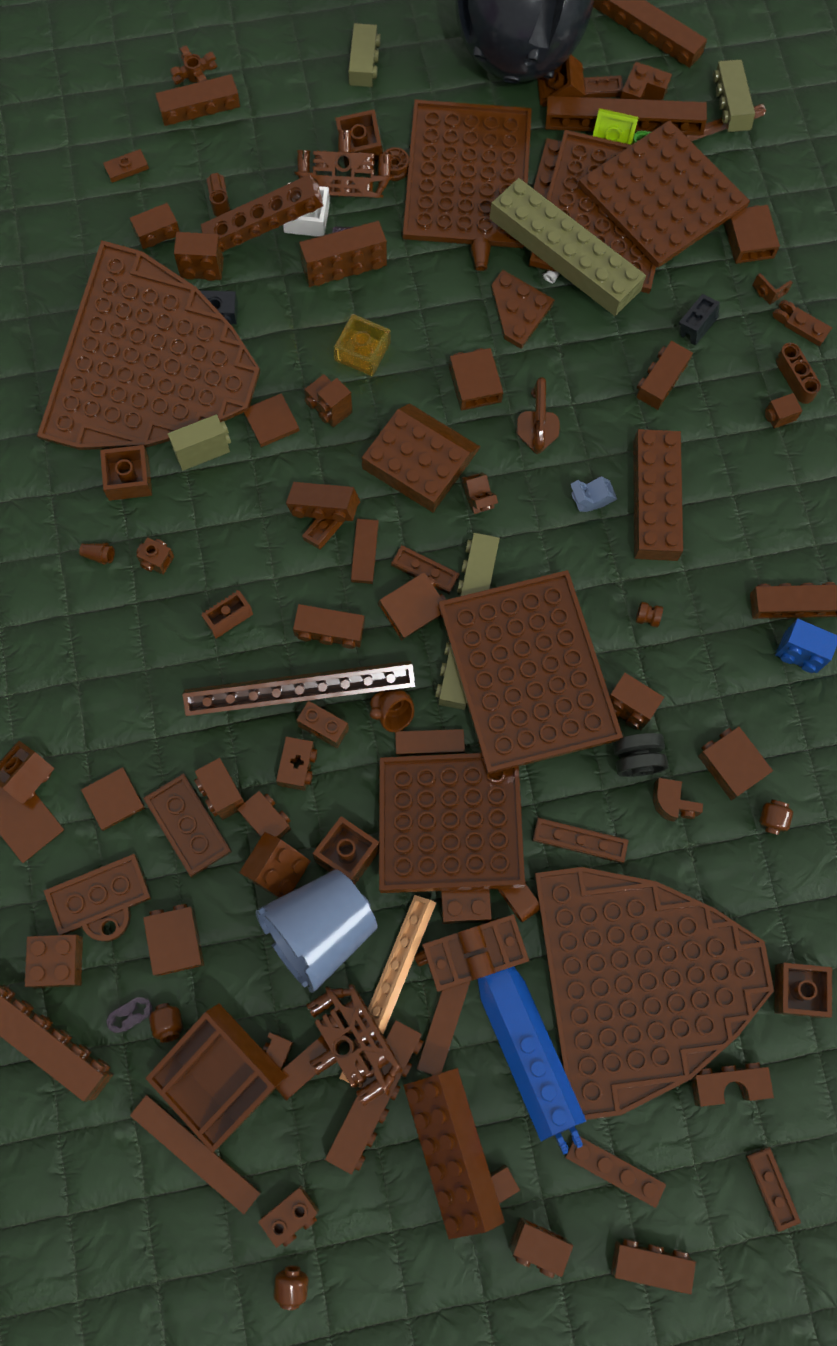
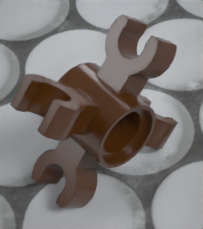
(193, 66)

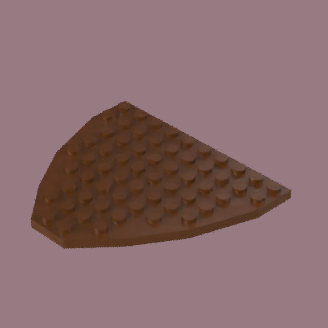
(144, 359)
(642, 984)

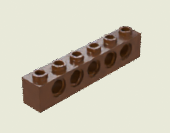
(265, 213)

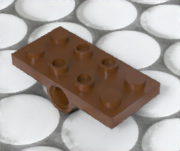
(475, 953)

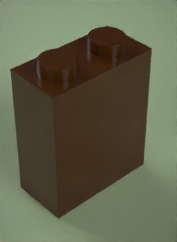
(752, 234)
(475, 378)
(412, 605)
(734, 762)
(173, 940)

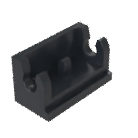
(699, 318)

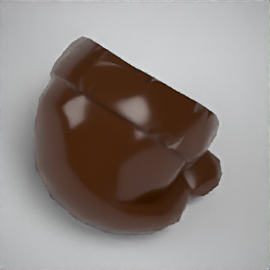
(392, 709)

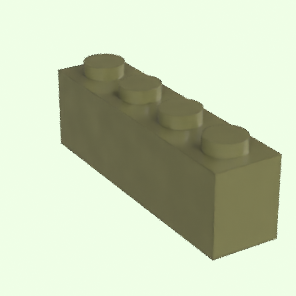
(734, 95)

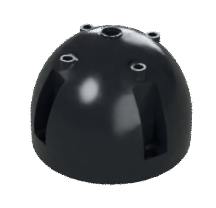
(522, 36)

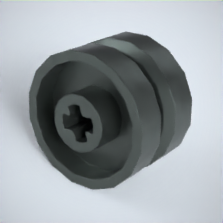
(640, 755)

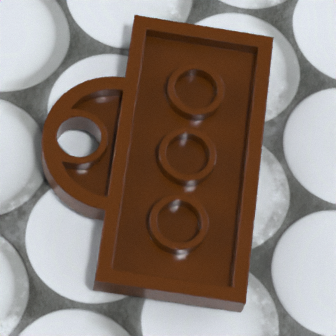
(98, 899)

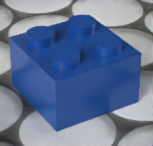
(807, 646)

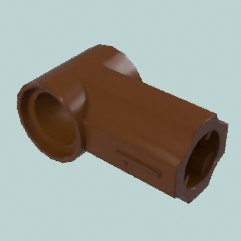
(218, 194)

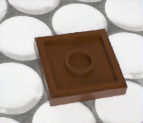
(271, 420)
(112, 799)

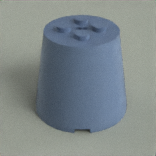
(318, 927)

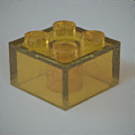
(362, 345)

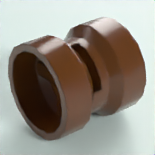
(649, 614)

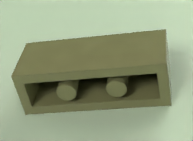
(364, 55)

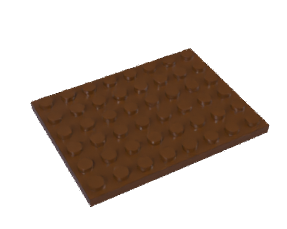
(576, 158)
(459, 166)
(529, 672)

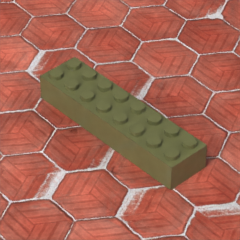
(567, 246)

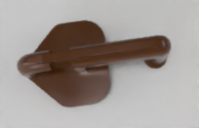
(538, 427)

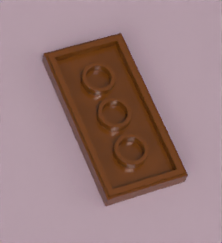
(187, 825)

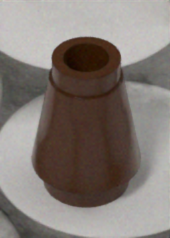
(481, 252)
(98, 552)

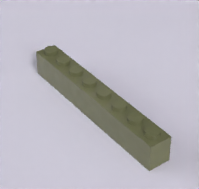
(478, 577)

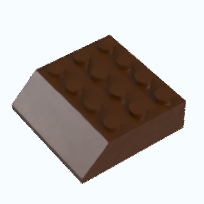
(419, 456)
(215, 1077)

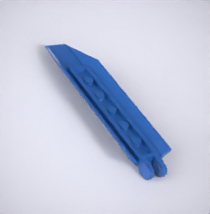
(531, 1056)

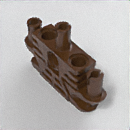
(359, 163)
(367, 1034)

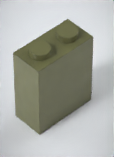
(200, 442)

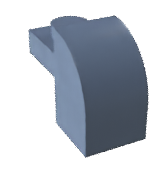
(593, 495)

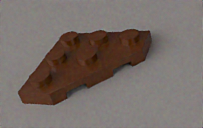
(519, 307)

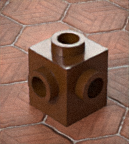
(154, 555)

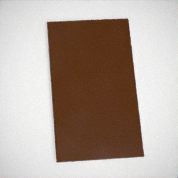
(26, 826)

